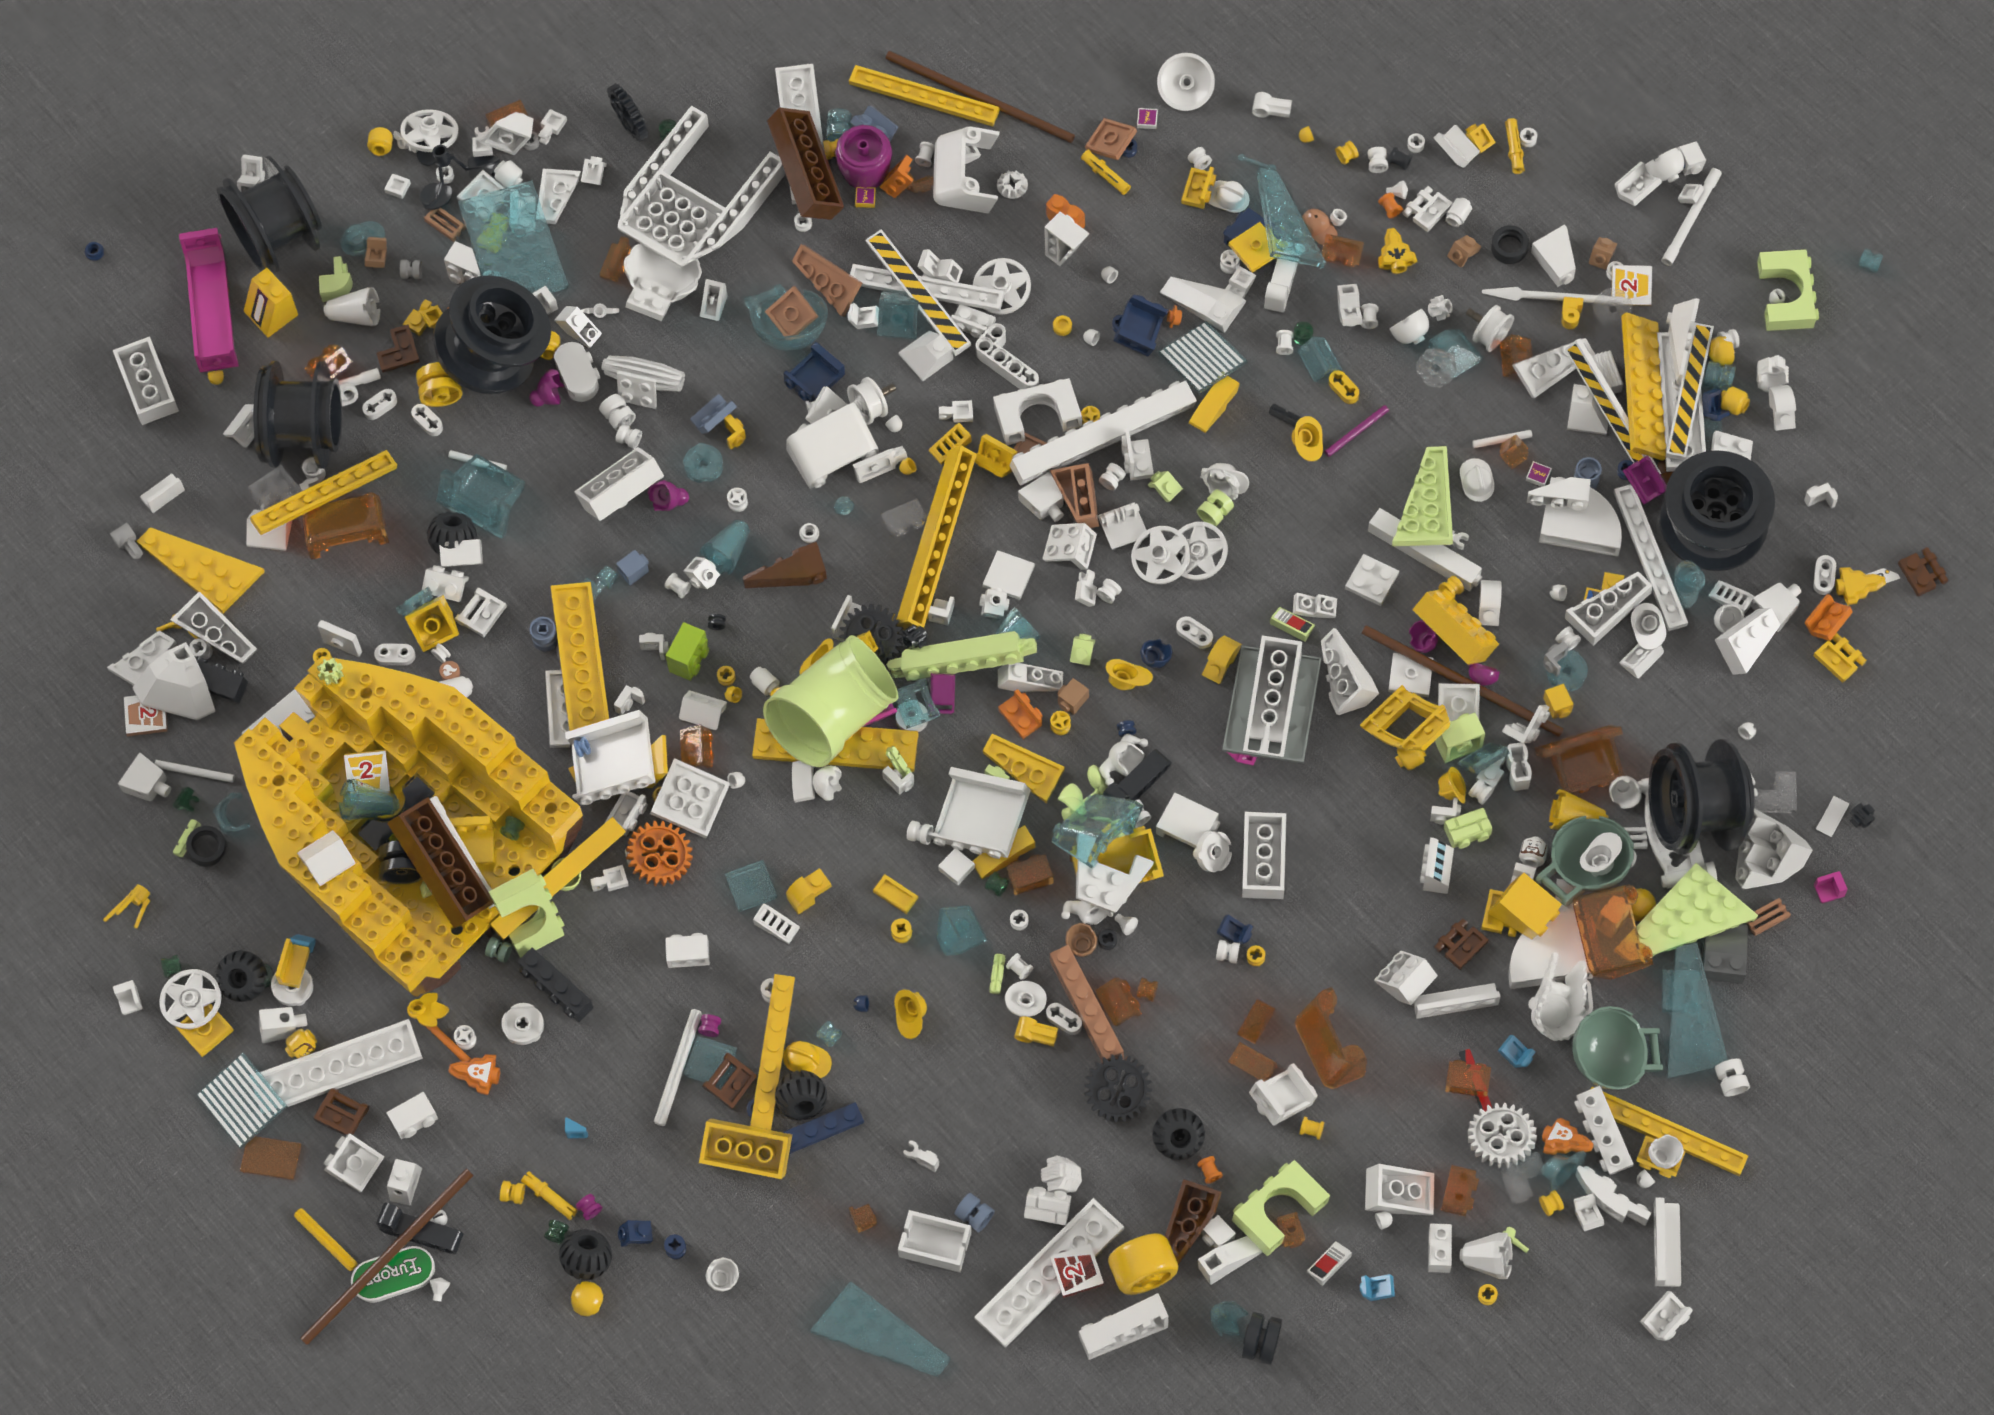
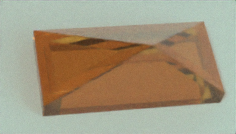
(1256, 1021)

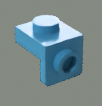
(1516, 1052)
(1377, 1287)

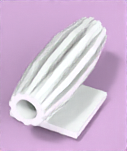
(641, 378)

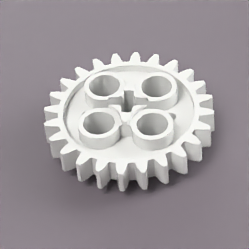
(1502, 1135)

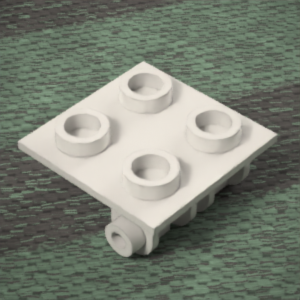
(1122, 525)

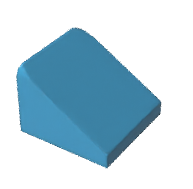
(305, 941)
(574, 1130)

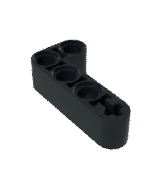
(1140, 778)
(432, 1235)

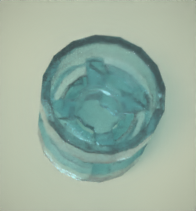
(1870, 260)

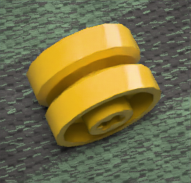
(436, 386)

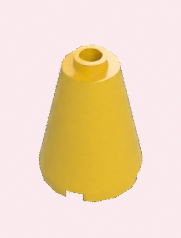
(1572, 807)

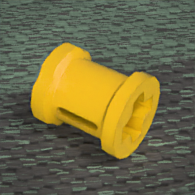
(1312, 1128)

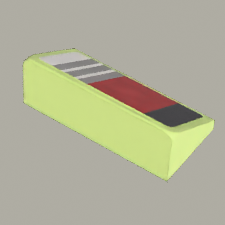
(1292, 624)

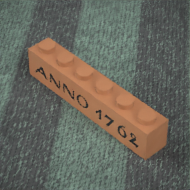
(1085, 1003)

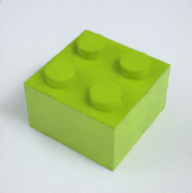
(687, 651)

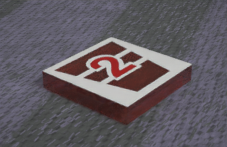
(1076, 1270)

